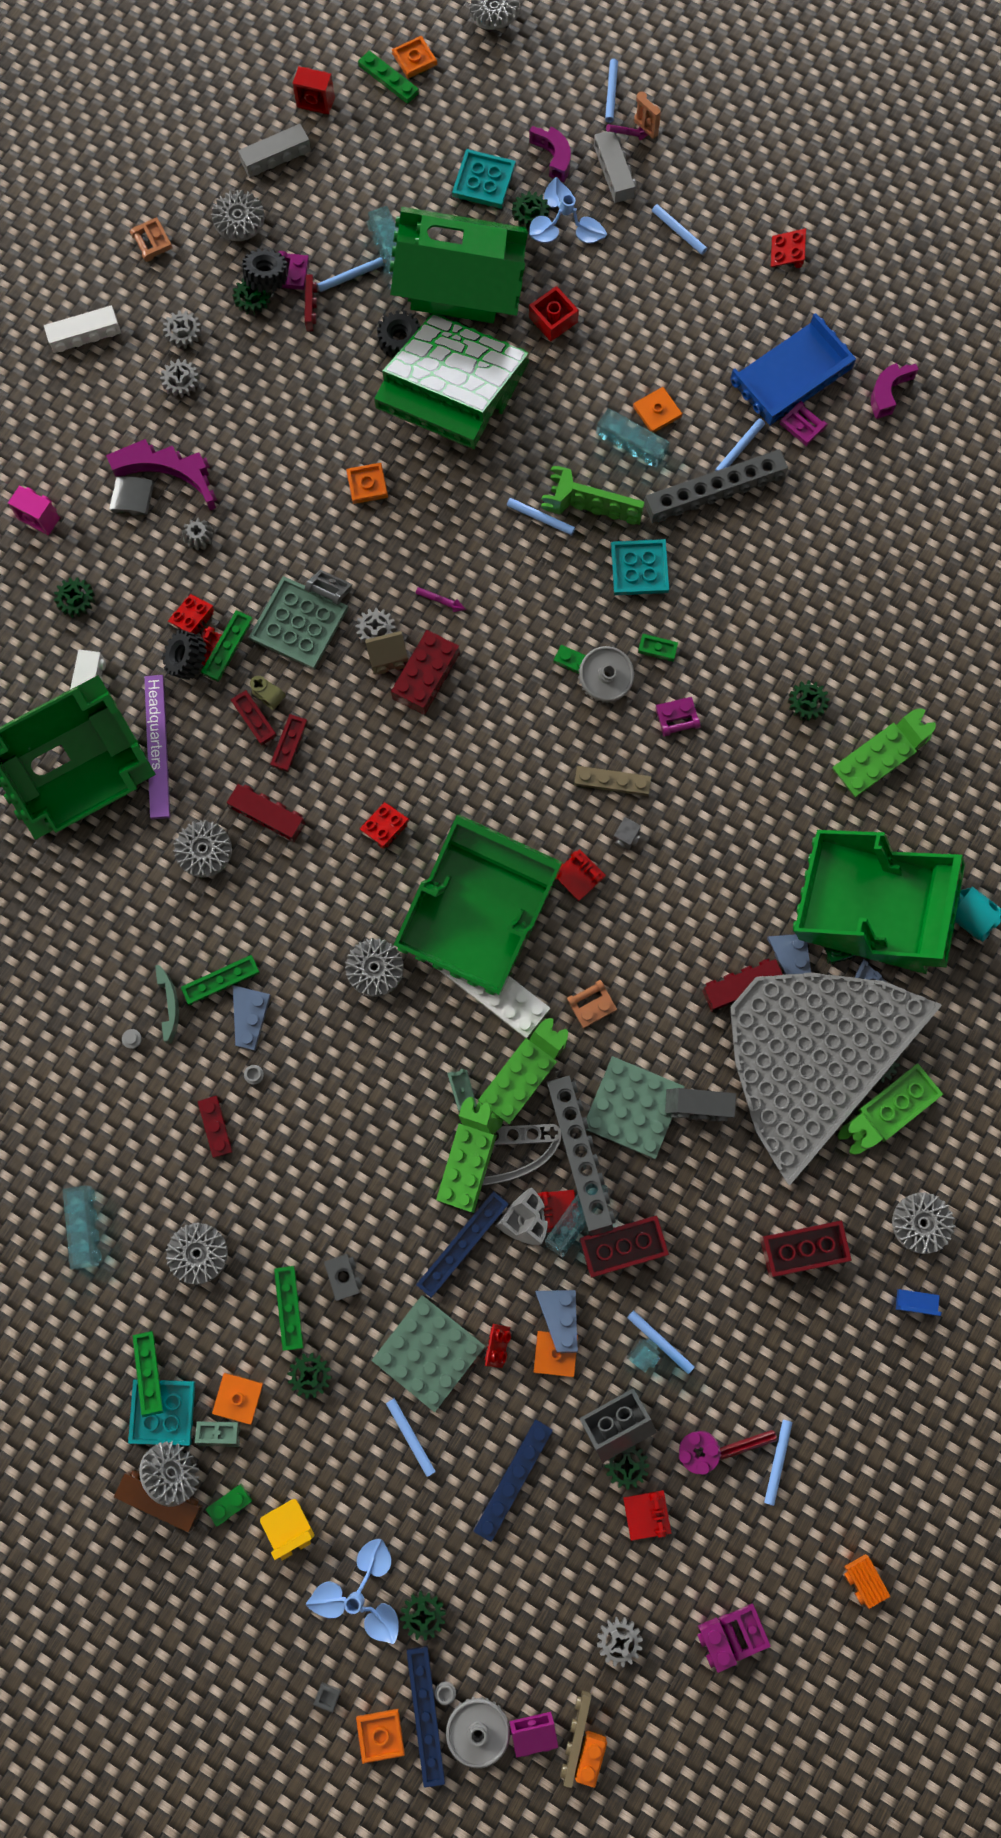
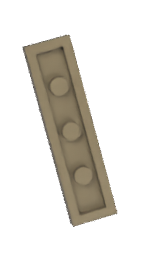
(612, 780)
(573, 1747)

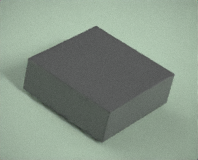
(327, 1697)

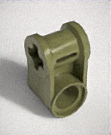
(268, 694)

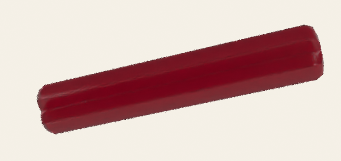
(748, 1444)

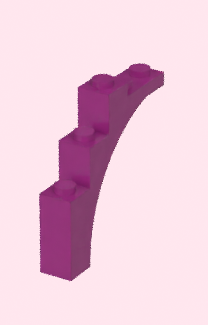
(143, 458)

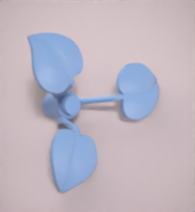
(560, 196)
(328, 1599)

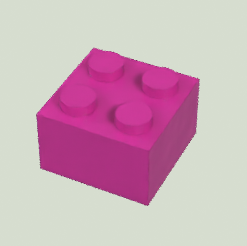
(34, 509)

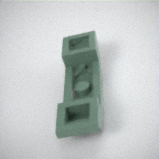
(169, 1027)

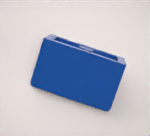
(918, 1302)

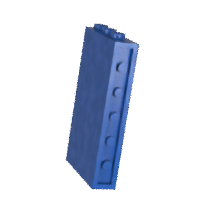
(794, 370)

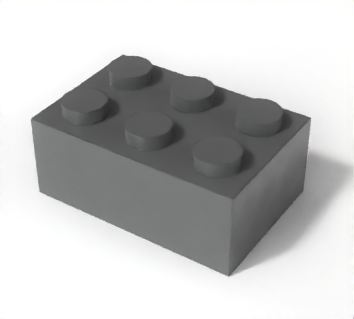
(700, 1104)
(618, 1425)

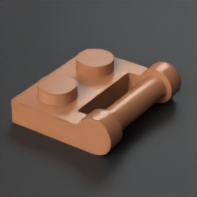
(647, 115)
(156, 237)
(595, 1009)

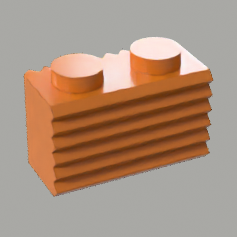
(866, 1581)
(590, 1758)

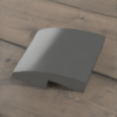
(131, 495)

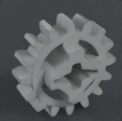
(182, 329)
(180, 378)
(372, 620)
(612, 1647)

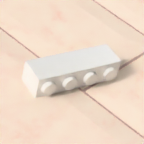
(82, 329)
(87, 666)

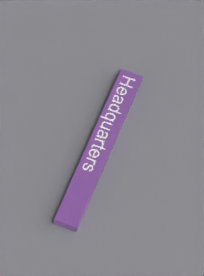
(157, 746)

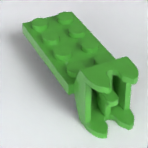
(590, 499)
(884, 752)
(525, 1071)
(891, 1110)
(469, 1155)

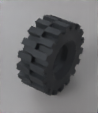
(264, 270)
(392, 325)
(184, 655)

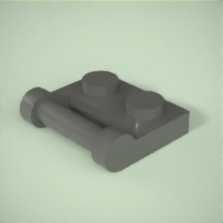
(328, 586)

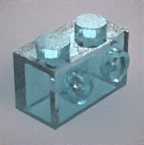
(644, 1354)

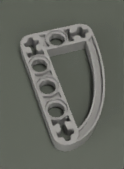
(523, 1139)

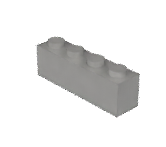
(274, 150)
(614, 166)

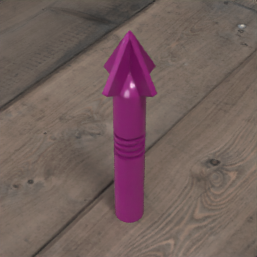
(640, 133)
(456, 605)

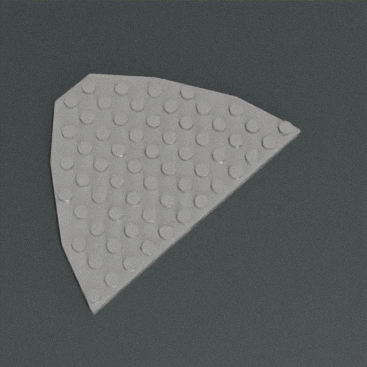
(814, 1051)

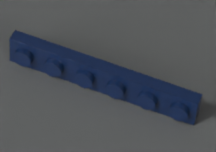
(462, 1244)
(513, 1480)
(425, 1716)

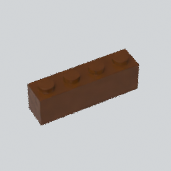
(132, 1492)

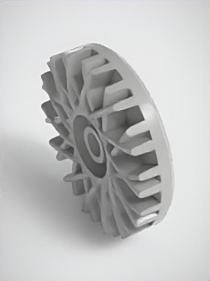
(494, 13)
(238, 216)
(597, 683)
(197, 837)
(379, 981)
(937, 1223)
(212, 1253)
(168, 1474)
(483, 1716)

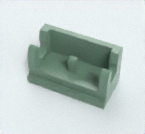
(461, 1087)
(217, 1434)

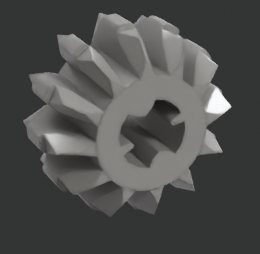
(202, 529)

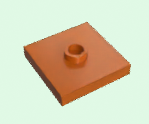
(414, 57)
(657, 410)
(367, 483)
(549, 1361)
(237, 1398)
(380, 1736)

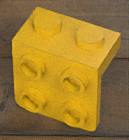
(287, 1529)

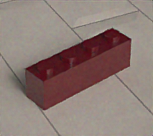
(265, 812)
(728, 990)

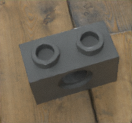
(334, 1268)

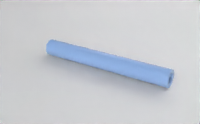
(611, 92)
(679, 229)
(350, 274)
(741, 445)
(540, 516)
(664, 1345)
(410, 1437)
(778, 1462)

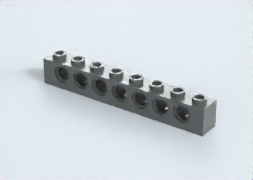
(772, 461)
(595, 1222)

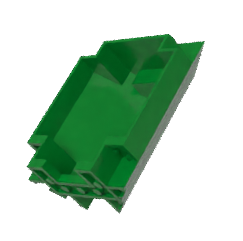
(453, 278)
(101, 750)

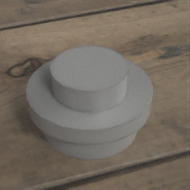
(131, 1038)
(253, 1074)
(445, 1693)

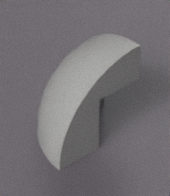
(525, 1219)

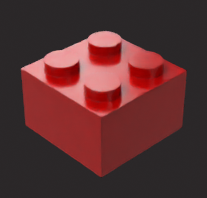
(313, 90)
(553, 313)

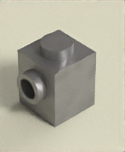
(627, 834)

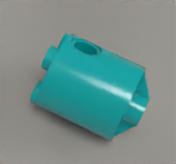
(977, 913)

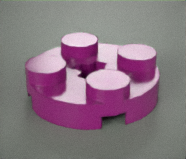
(711, 1449)

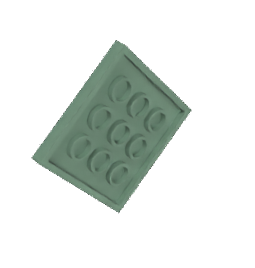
(298, 623)
(631, 1108)
(428, 1353)

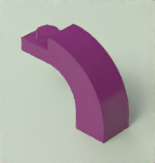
(558, 146)
(881, 398)

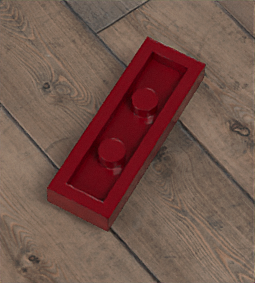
(310, 302)
(253, 717)
(289, 743)
(215, 1126)

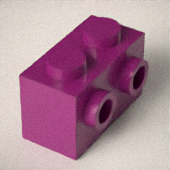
(719, 1650)
(533, 1734)

